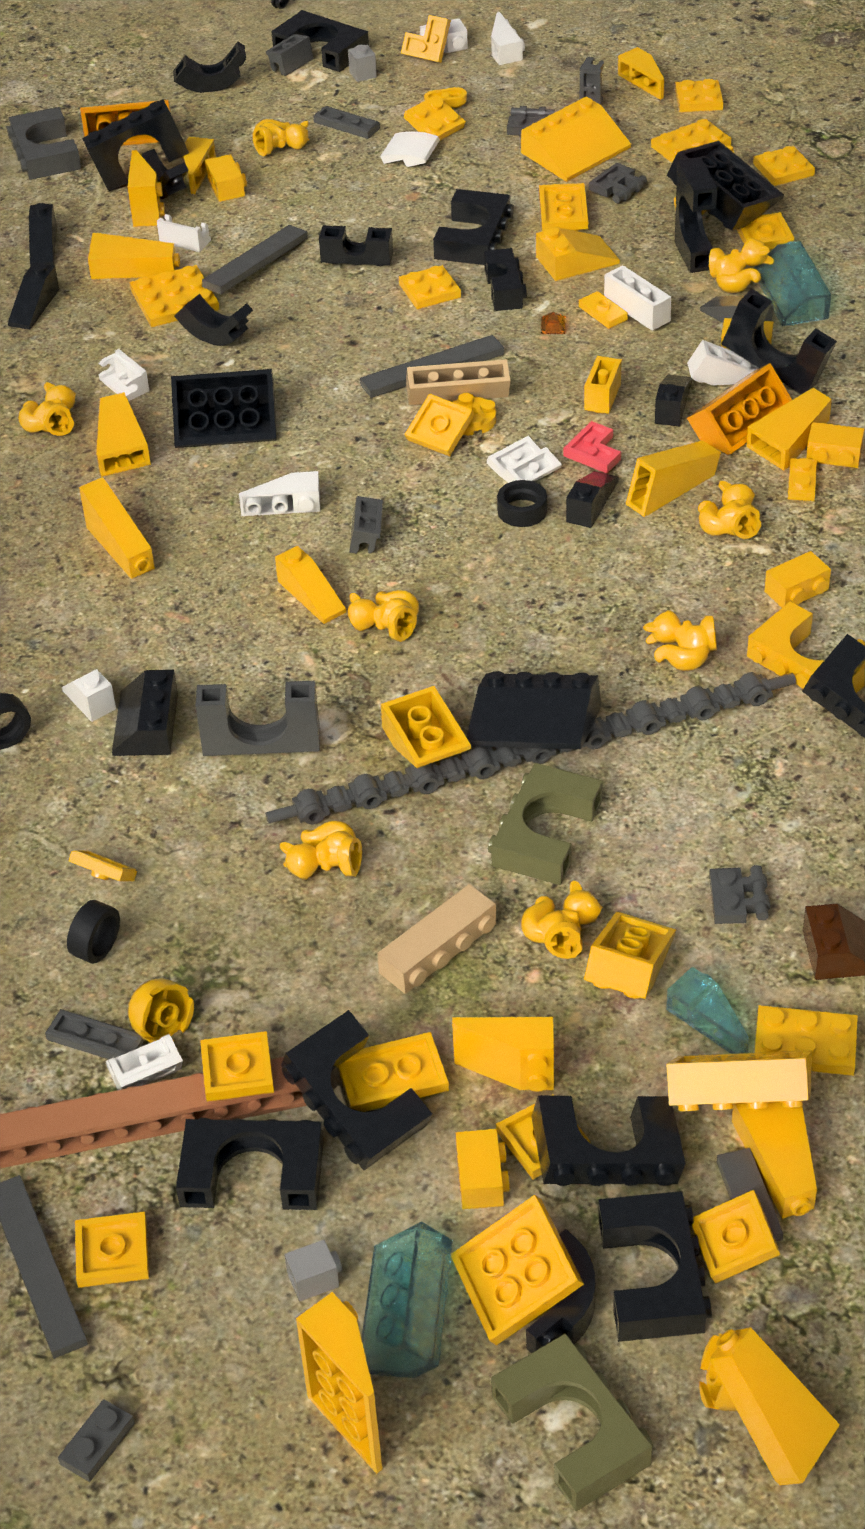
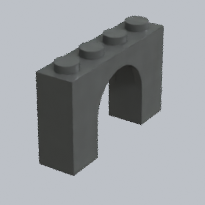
(42, 159)
(227, 735)

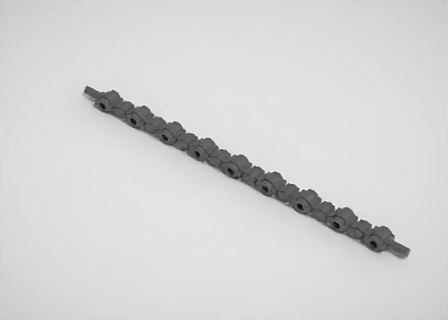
(483, 761)

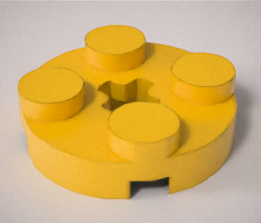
(484, 412)

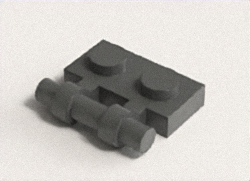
(524, 117)
(613, 182)
(728, 894)

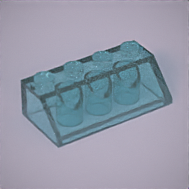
(794, 285)
(407, 1302)

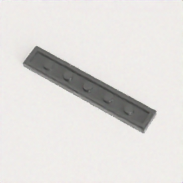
(254, 259)
(395, 377)
(39, 1270)

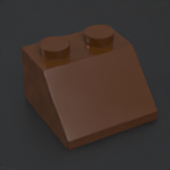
(834, 941)

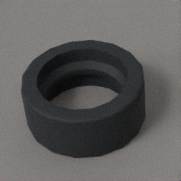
(526, 515)
(20, 724)
(93, 931)

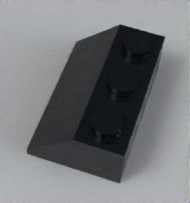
(146, 715)

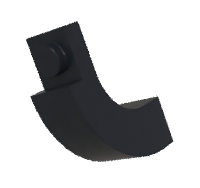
(210, 77)
(171, 179)
(210, 325)
(572, 1313)

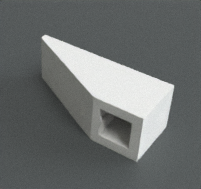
(505, 42)
(288, 494)

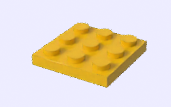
(169, 292)
(516, 1270)

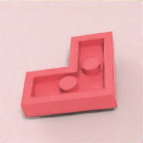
(591, 449)

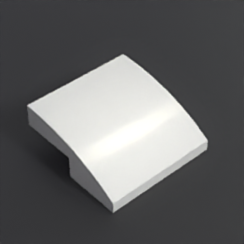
(410, 147)
(523, 461)

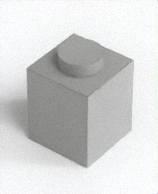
(362, 63)
(313, 1269)

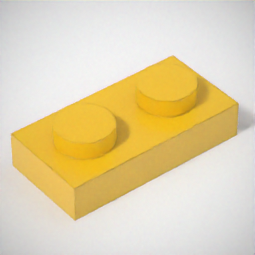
(802, 479)

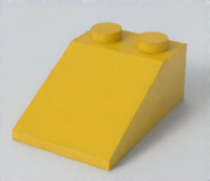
(144, 192)
(572, 252)
(422, 727)
(628, 955)
(507, 1049)

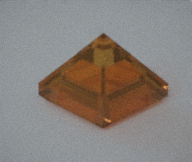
(553, 323)

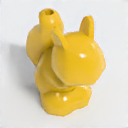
(273, 133)
(730, 268)
(52, 414)
(735, 517)
(394, 611)
(692, 640)
(327, 845)
(561, 928)

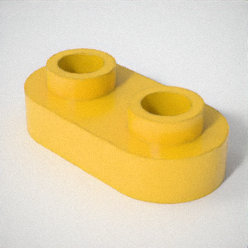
(454, 97)

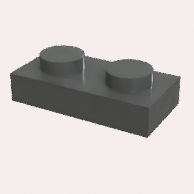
(96, 1440)

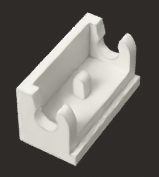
(182, 235)
(124, 375)
(145, 1064)

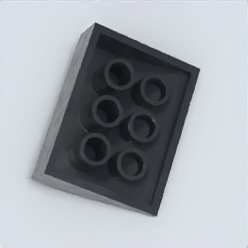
(740, 189)
(223, 408)
(534, 710)

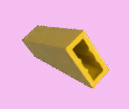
(129, 257)
(787, 429)
(119, 437)
(670, 474)
(115, 529)
(781, 1154)
(774, 1405)

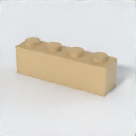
(448, 381)
(437, 939)

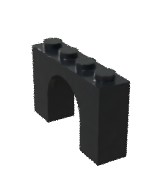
(321, 29)
(151, 121)
(694, 193)
(475, 207)
(747, 339)
(833, 685)
(364, 1134)
(212, 1143)
(571, 1159)
(663, 1223)

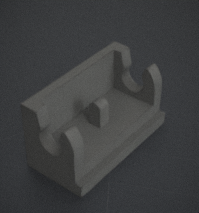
(290, 54)
(591, 80)
(366, 523)

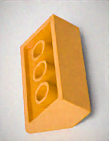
(99, 117)
(726, 418)

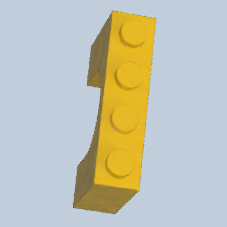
(775, 641)

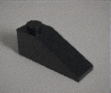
(42, 233)
(34, 295)
(672, 399)
(589, 497)

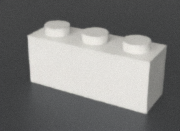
(638, 297)

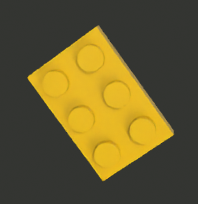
(688, 137)
(563, 206)
(827, 1034)
(389, 1069)

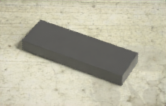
(346, 122)
(92, 1035)
(741, 1176)

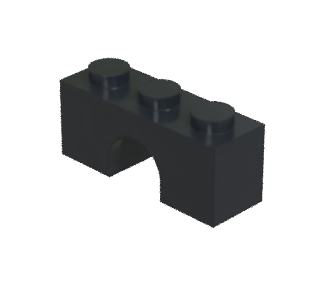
(338, 248)
(506, 279)

